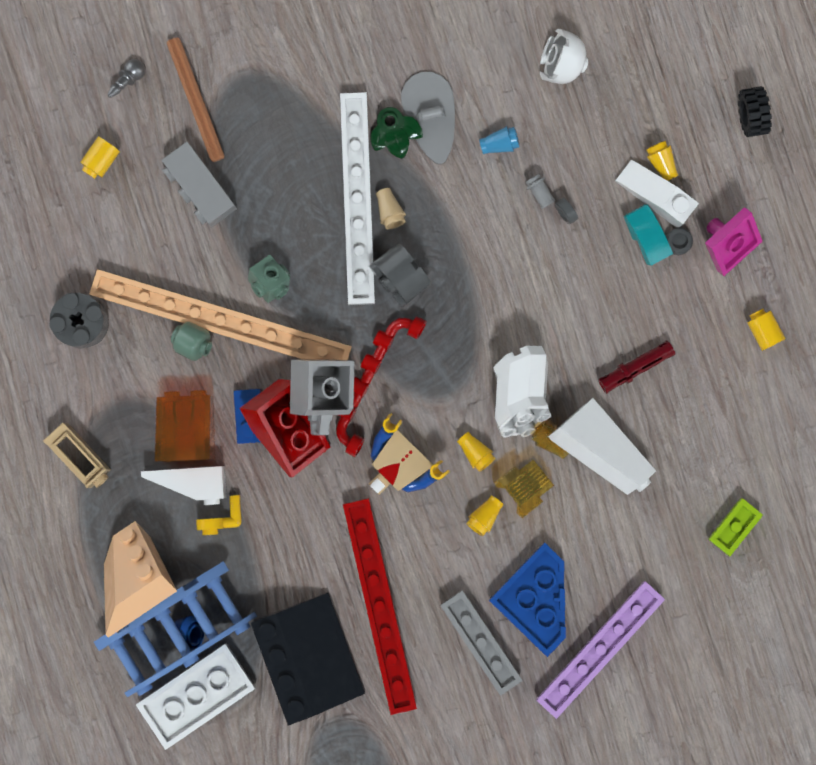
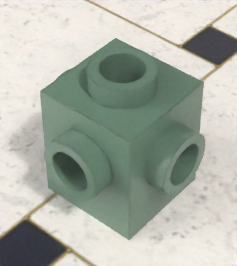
(269, 279)

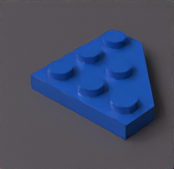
(536, 599)

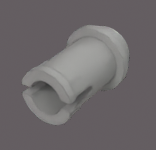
(540, 191)

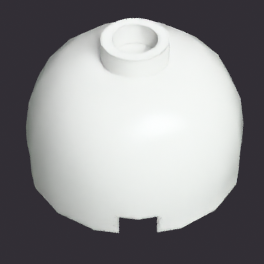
(563, 58)

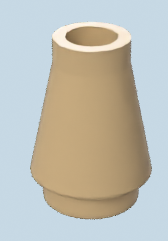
(390, 210)

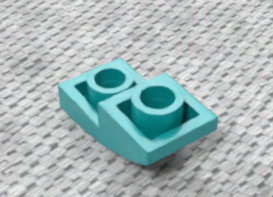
(649, 234)

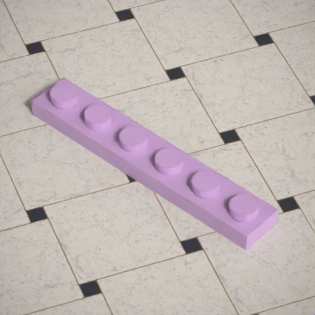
(600, 649)

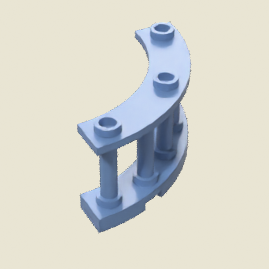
(161, 612)

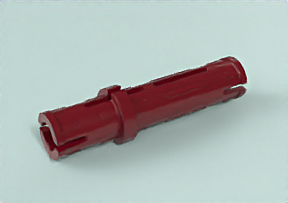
(628, 371)

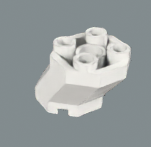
(521, 392)

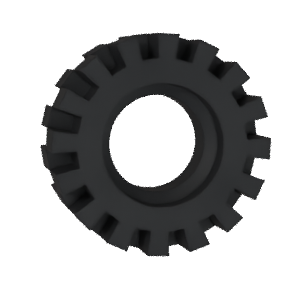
(754, 111)

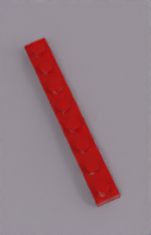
(379, 606)

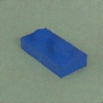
(243, 431)

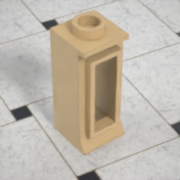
(97, 475)

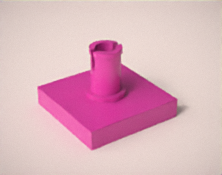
(732, 240)

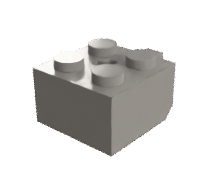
(321, 391)

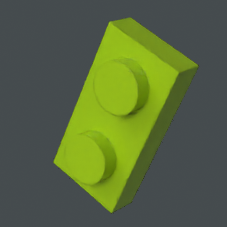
(735, 527)

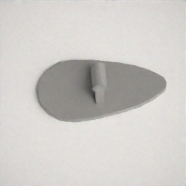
(431, 103)

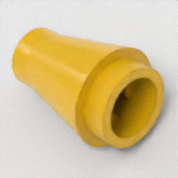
(662, 159)
(476, 452)
(484, 516)

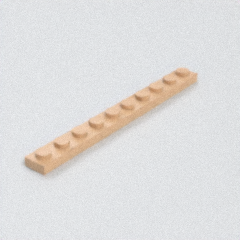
(216, 318)

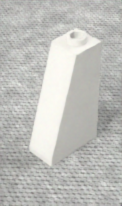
(603, 448)

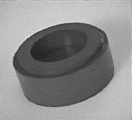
(566, 211)
(680, 241)

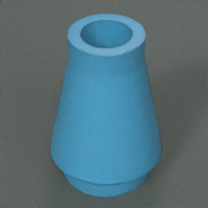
(501, 141)

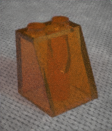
(185, 427)

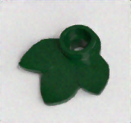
(395, 136)

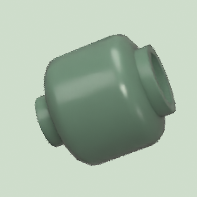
(191, 341)

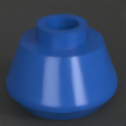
(190, 631)

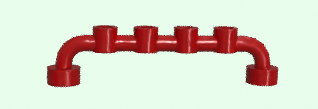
(371, 364)

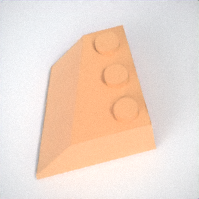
(133, 578)

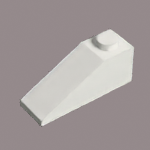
(657, 193)
(196, 483)

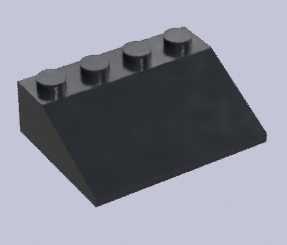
(307, 658)

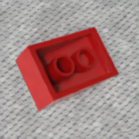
(282, 433)

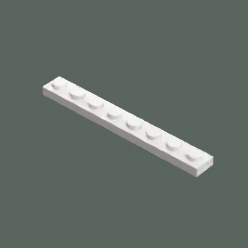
(357, 198)

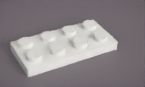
(196, 696)

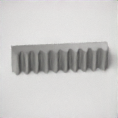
(481, 642)

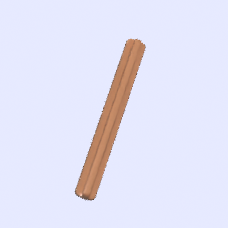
(195, 99)

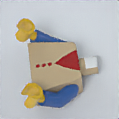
(400, 462)

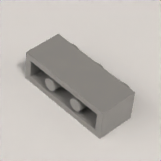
(198, 185)

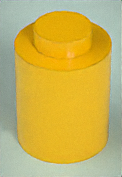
(99, 158)
(765, 329)

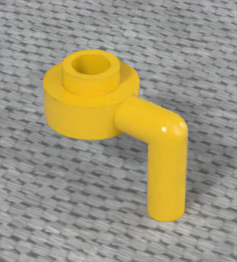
(211, 525)

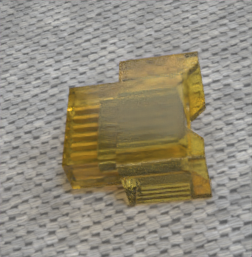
(525, 486)

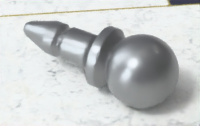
(132, 71)

